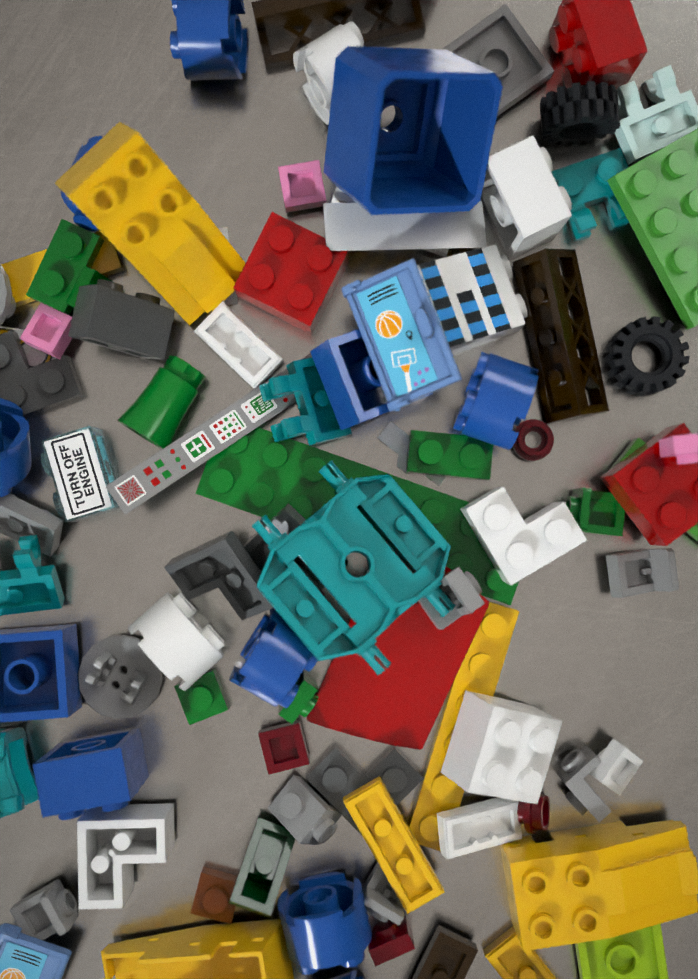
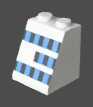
(473, 297)

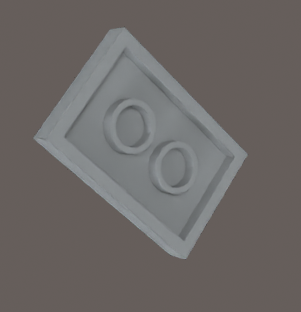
(507, 50)

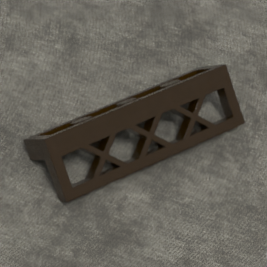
(288, 16)
(555, 335)

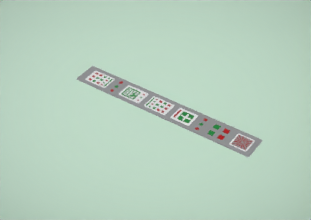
(195, 448)

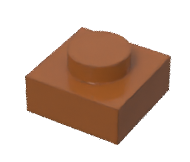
(214, 895)

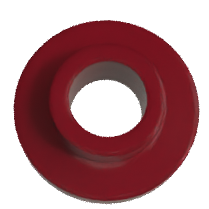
(544, 435)
(534, 816)

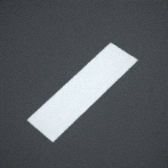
(354, 229)

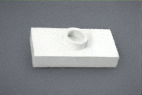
(239, 345)
(478, 827)

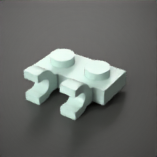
(653, 128)

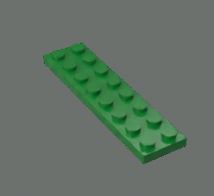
(269, 474)

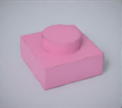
(302, 186)
(48, 331)
(682, 446)

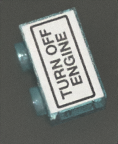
(80, 473)

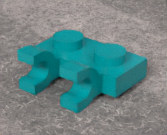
(587, 186)
(316, 413)
(31, 585)

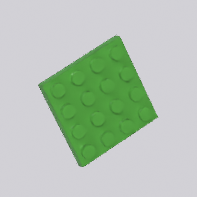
(662, 209)

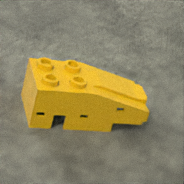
(153, 222)
(599, 882)
(203, 952)

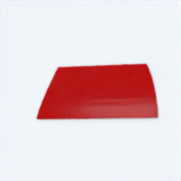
(409, 694)

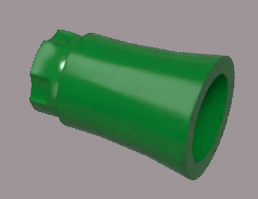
(163, 402)

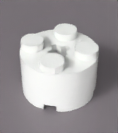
(318, 63)
(177, 640)

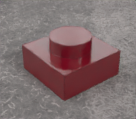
(284, 747)
(390, 941)

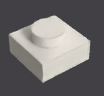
(616, 766)

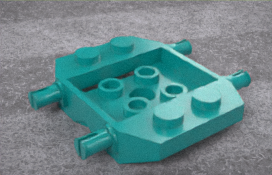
(369, 600)

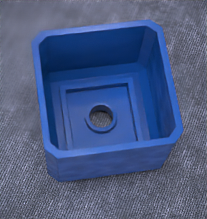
(433, 148)

